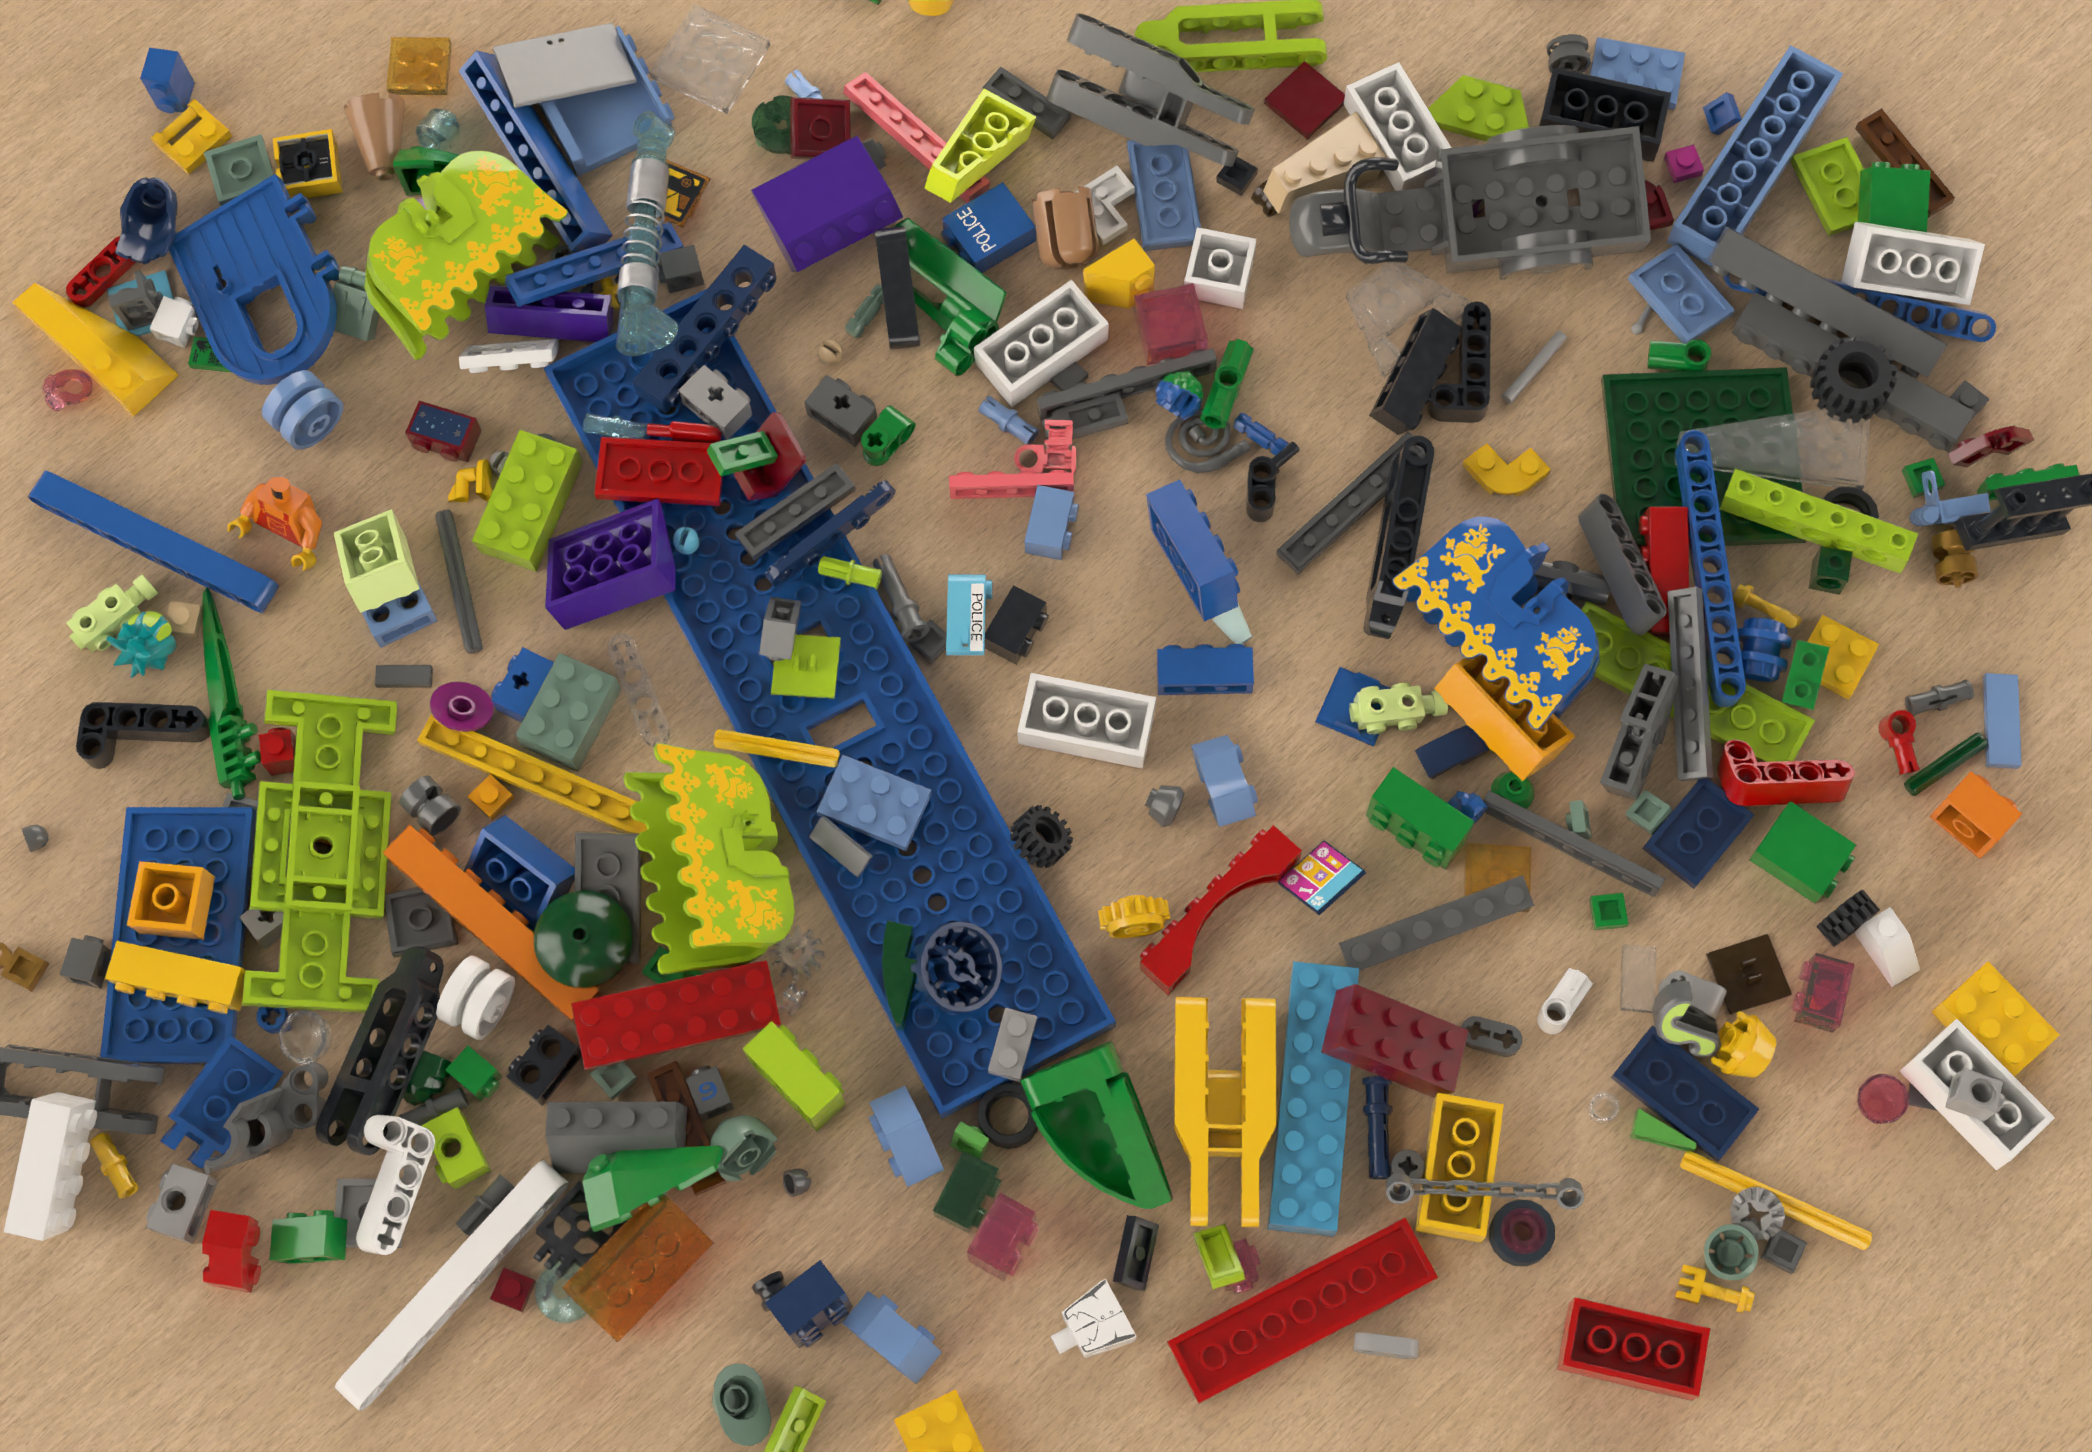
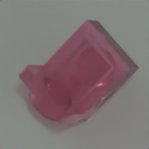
(1249, 1260)

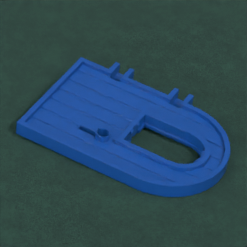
(256, 251)

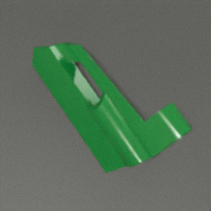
(970, 302)

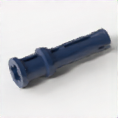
(1377, 1111)

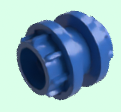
(1762, 648)

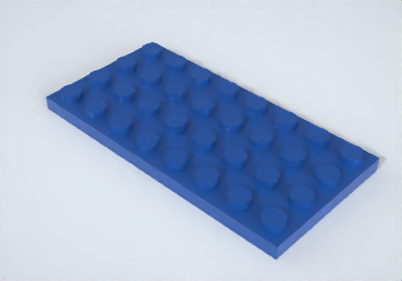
(204, 837)

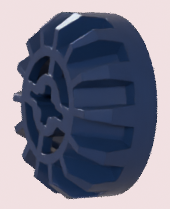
(975, 962)

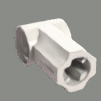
(1564, 1000)

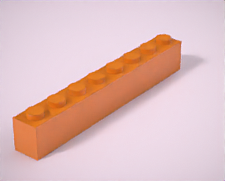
(480, 913)

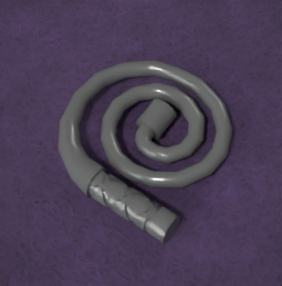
(1198, 436)

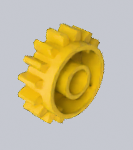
(1134, 916)

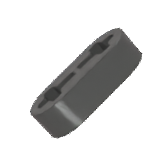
(1496, 1029)

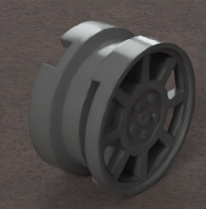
(1569, 54)

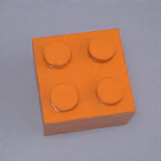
(1976, 814)

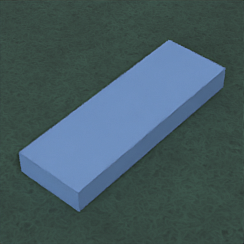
(2002, 720)

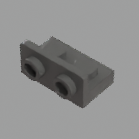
(136, 305)

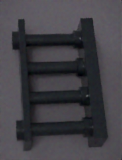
(2027, 512)

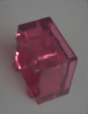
(1170, 323)

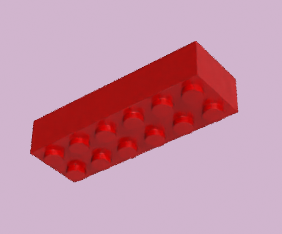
(675, 1015)

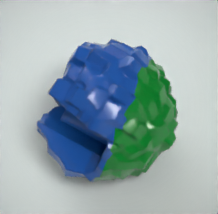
(1180, 394)

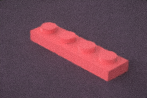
(1001, 485)

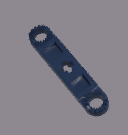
(810, 549)

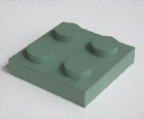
(238, 167)

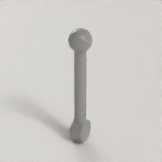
(1637, 328)

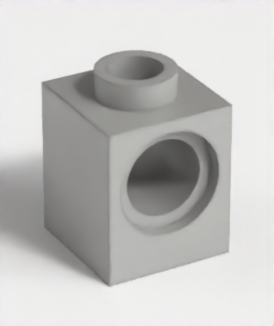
(1962, 1100)

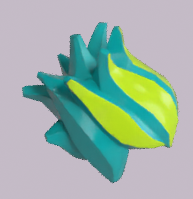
(144, 642)

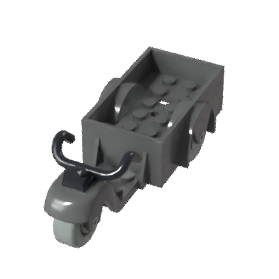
(1525, 205)

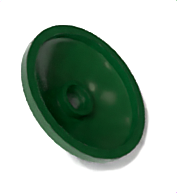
(589, 960)

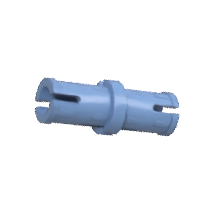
(1008, 420)

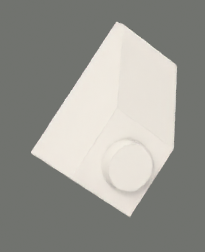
(1889, 946)

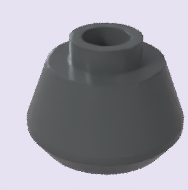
(1164, 804)

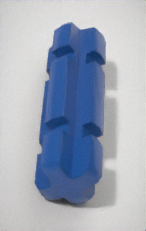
(1259, 433)

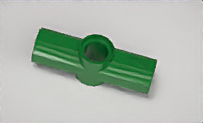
(1232, 371)

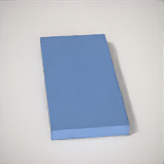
(1163, 195)

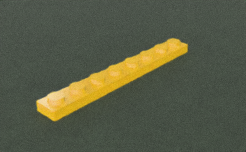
(532, 775)

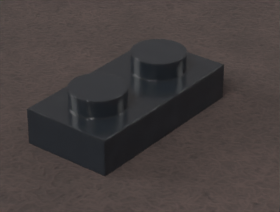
(1135, 1253)

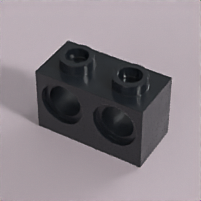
(552, 1069)

